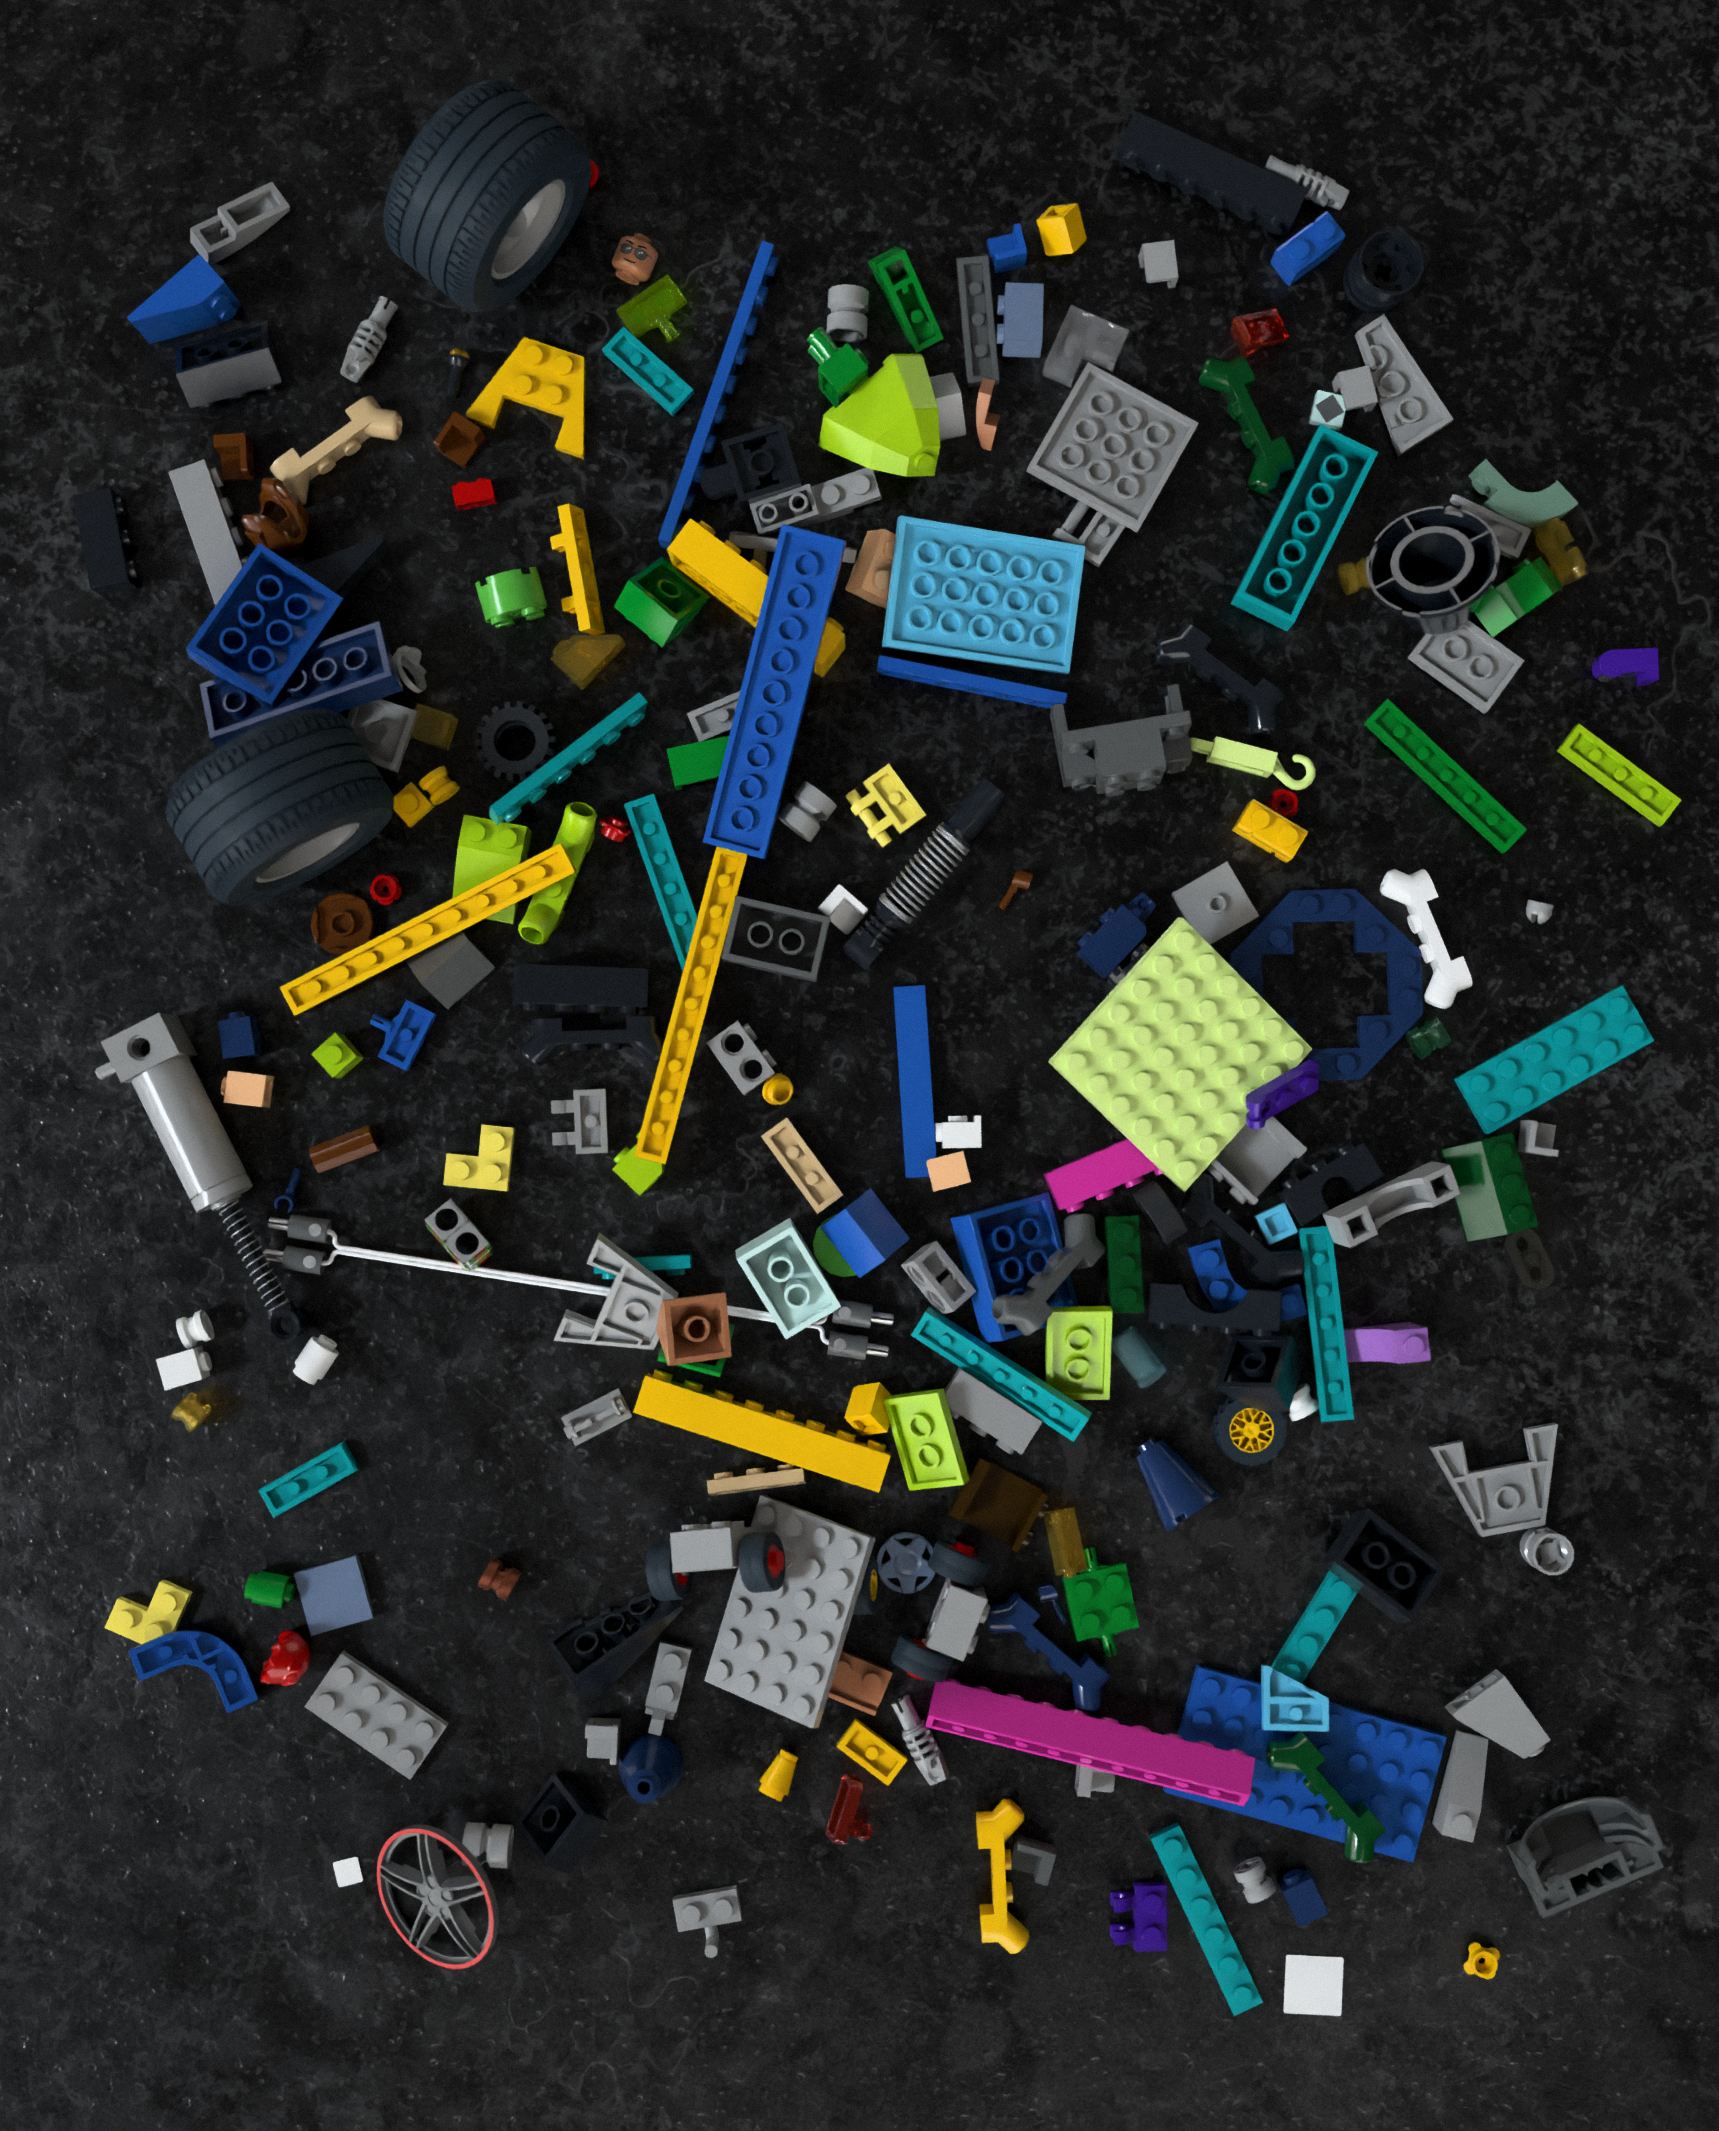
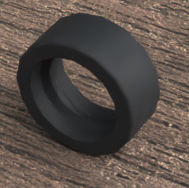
(1160, 1212)

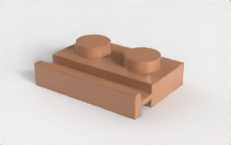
(859, 1682)

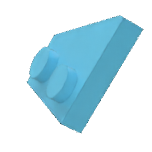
(1291, 1705)

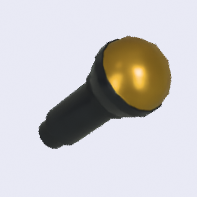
(458, 363)

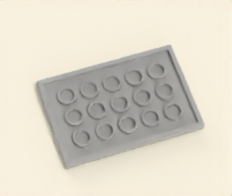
(788, 1642)

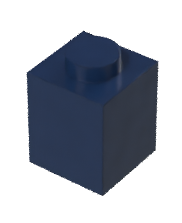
(240, 1036)
(1302, 1896)

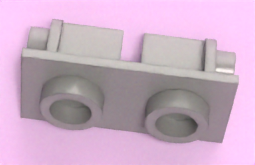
(596, 1417)

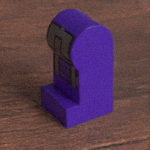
(1628, 663)

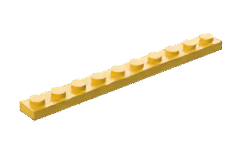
(428, 929)
(690, 1005)

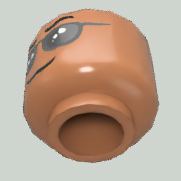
(634, 259)

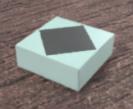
(1328, 410)

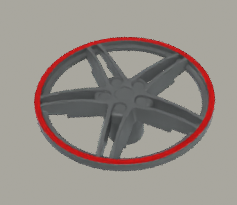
(440, 1894)

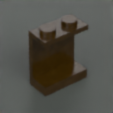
(999, 1503)

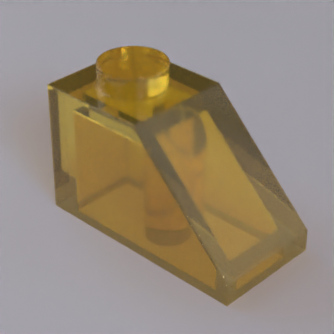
(586, 656)

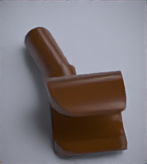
(1022, 880)

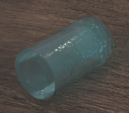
(1137, 1357)

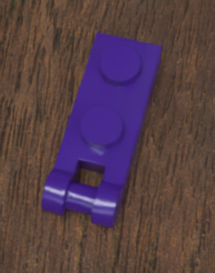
(1281, 1093)

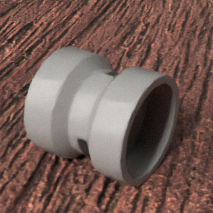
(1254, 1879)

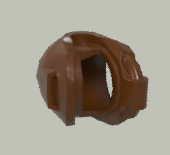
(274, 528)

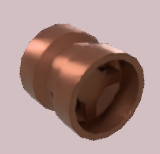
(499, 1578)

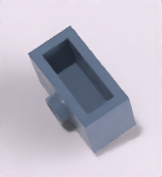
(1022, 320)

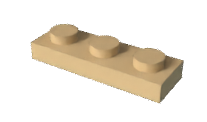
(802, 1165)
(756, 1480)

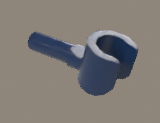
(290, 1192)
(1048, 1592)

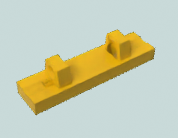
(576, 544)

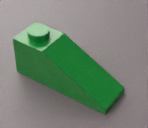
(906, 298)

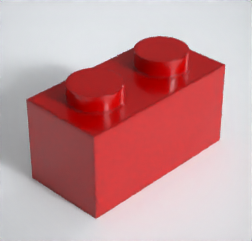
(474, 494)

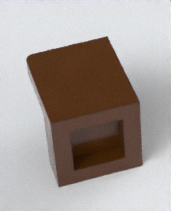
(459, 439)
(236, 456)

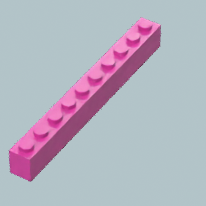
(1091, 1741)

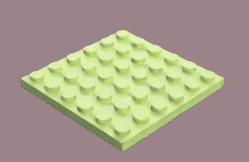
(1179, 1053)

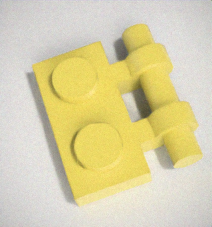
(893, 799)

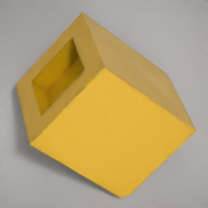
(1061, 229)
(867, 1410)

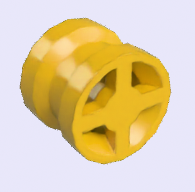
(439, 785)

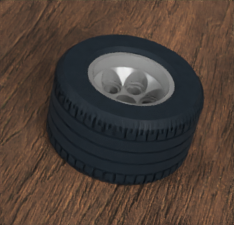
(486, 195)
(278, 806)

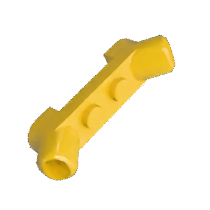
(995, 1921)

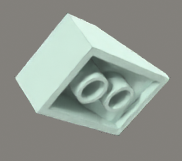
(787, 1278)

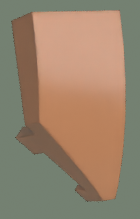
(986, 421)

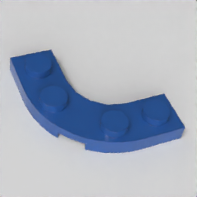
(1224, 1292)
(199, 1650)

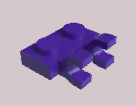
(1149, 1916)

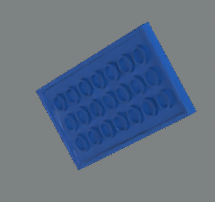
(1365, 1754)

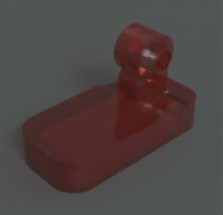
(843, 1812)

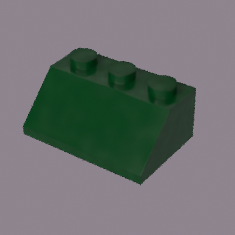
(1491, 1187)

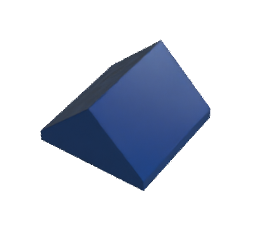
(865, 1233)

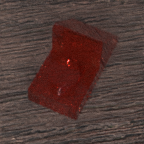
(1257, 331)

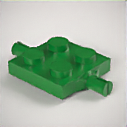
(1100, 1602)

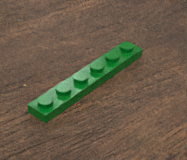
(1445, 776)

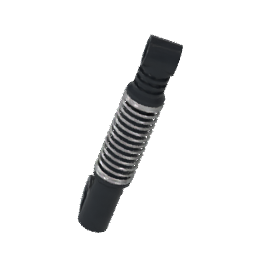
(924, 873)

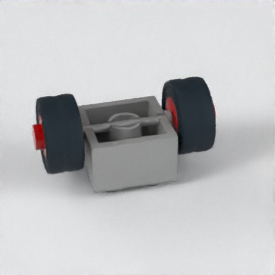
(715, 1547)
(955, 1616)

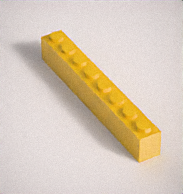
(763, 1431)

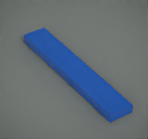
(969, 682)
(914, 1079)

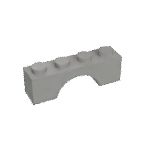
(1415, 1190)

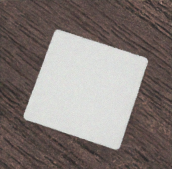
(1313, 1985)

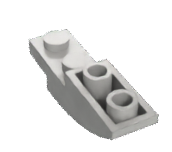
(816, 503)

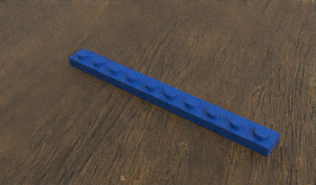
(723, 384)

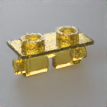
(1564, 564)
(1065, 1542)

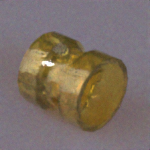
(1353, 576)

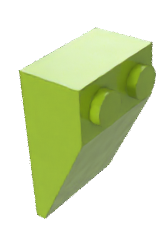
(486, 852)

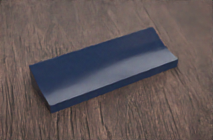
(331, 677)

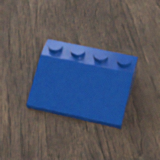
(263, 625)
(1003, 1251)

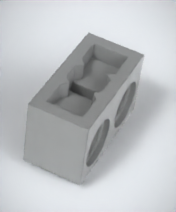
(735, 1062)
(938, 1278)

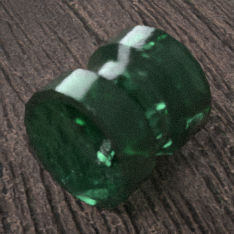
(1428, 1038)

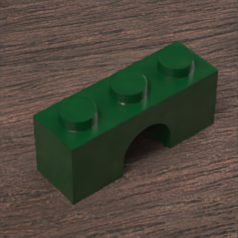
(1124, 1263)

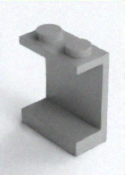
(1255, 1159)

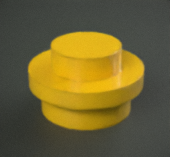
(777, 1089)

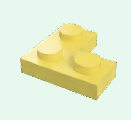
(487, 1170)
(150, 1622)

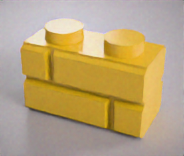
(1270, 830)

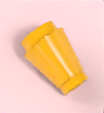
(779, 1775)

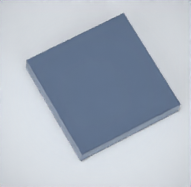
(334, 1595)

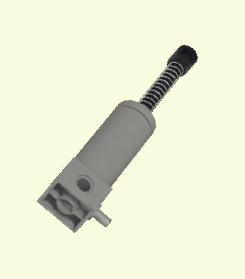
(195, 1142)

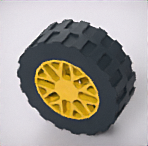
(1247, 1433)

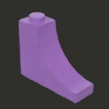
(1387, 1343)

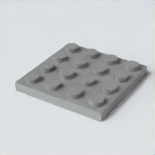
(1112, 447)

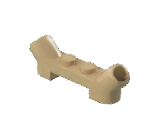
(367, 422)

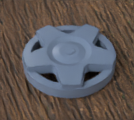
(905, 1562)

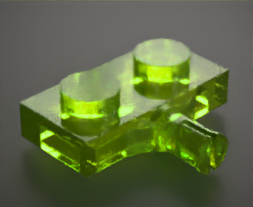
(653, 309)

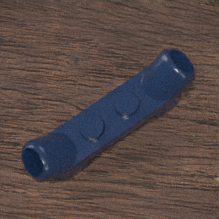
(1086, 1674)

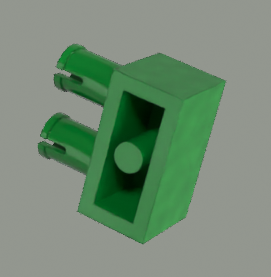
(839, 366)

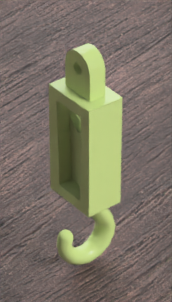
(1252, 760)

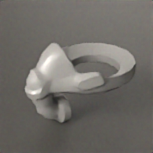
(410, 658)

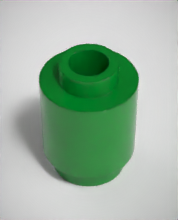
(269, 1589)

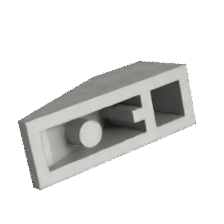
(1462, 1787)

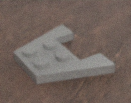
(629, 1309)
(1503, 1495)

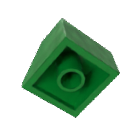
(660, 601)

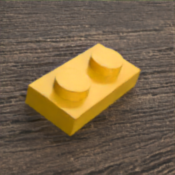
(872, 1752)

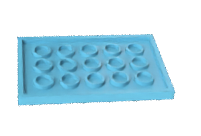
(983, 595)

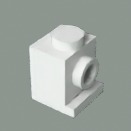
(959, 1132)

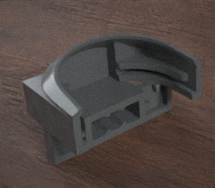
(1124, 752)
(1580, 1851)

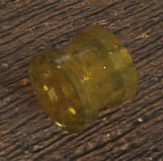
(191, 1412)

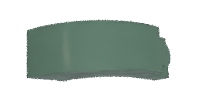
(1525, 508)

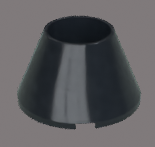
(1430, 547)

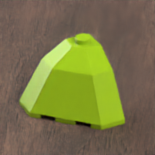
(888, 420)

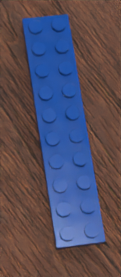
(774, 691)

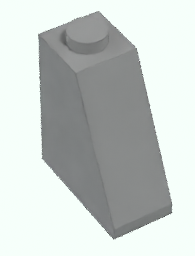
(1500, 1715)

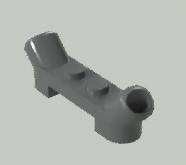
(1080, 1252)

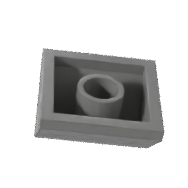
(949, 406)

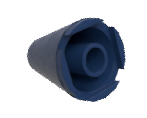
(1173, 1483)
(650, 1767)

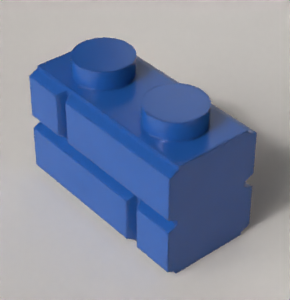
(1307, 248)

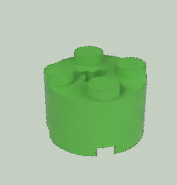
(511, 596)

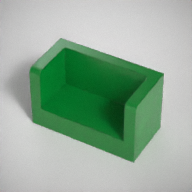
(697, 761)

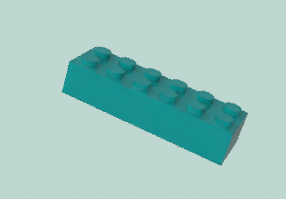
(1304, 527)

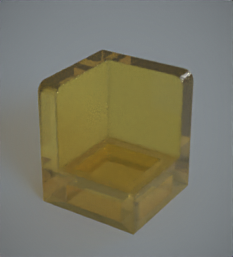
(434, 726)

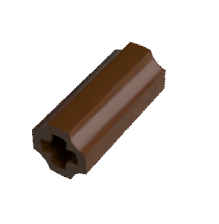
(344, 1149)

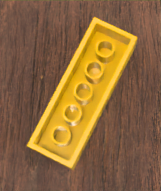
(738, 582)

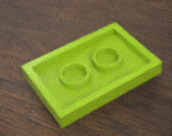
(1079, 1351)
(926, 1439)

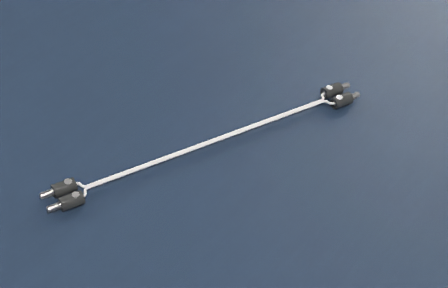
(319, 1230)

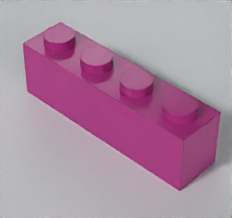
(1098, 1175)

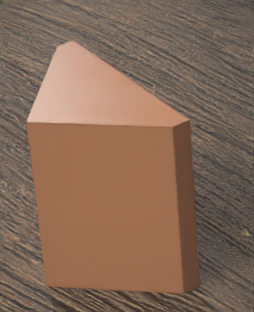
(694, 1328)

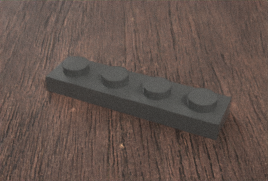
(977, 320)

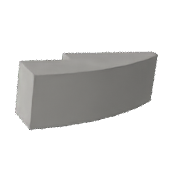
(238, 223)

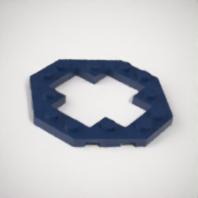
(1371, 935)

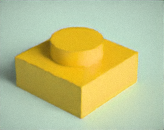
(411, 804)

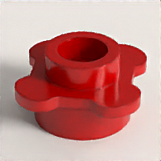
(615, 828)

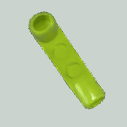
(547, 905)

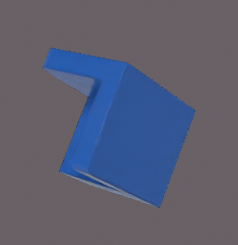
(1008, 251)

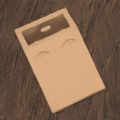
(873, 568)

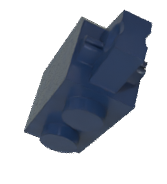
(1117, 936)

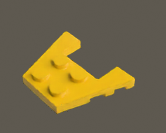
(542, 380)

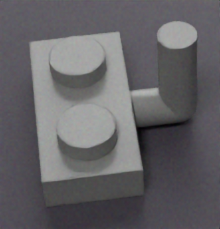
(706, 1911)

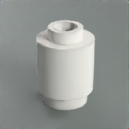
(315, 1359)

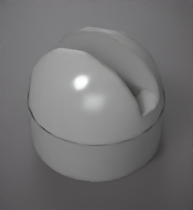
(1539, 909)

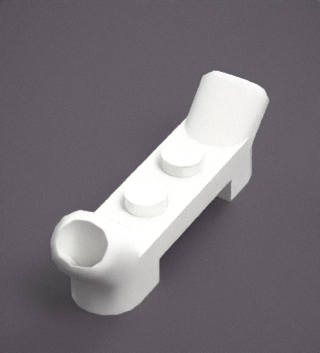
(1448, 975)

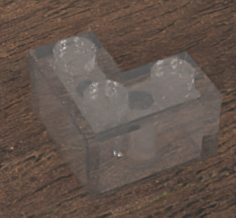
(1084, 338)

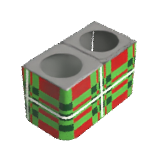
(472, 1260)

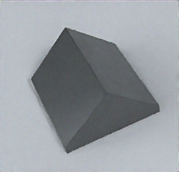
(451, 968)

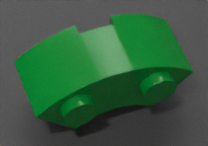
(1517, 595)

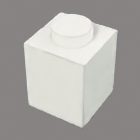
(184, 1367)

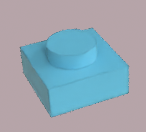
(1275, 1223)

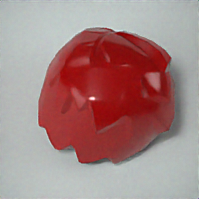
(288, 1660)

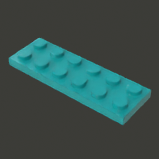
(1553, 1059)

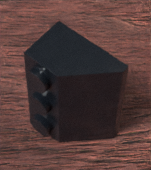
(228, 365)

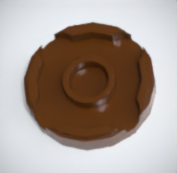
(342, 923)

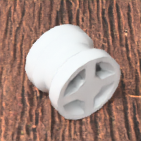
(195, 1329)
(1302, 1403)

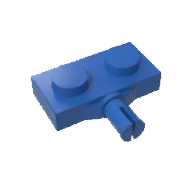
(404, 1034)

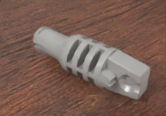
(1320, 189)
(367, 341)
(920, 1742)

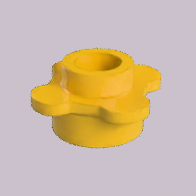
(1486, 1969)

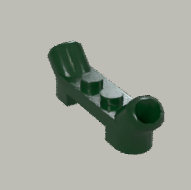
(1234, 380)
(1361, 1824)

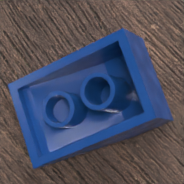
(186, 304)

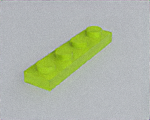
(1619, 775)

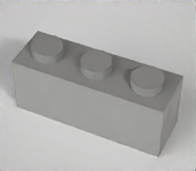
(990, 1412)

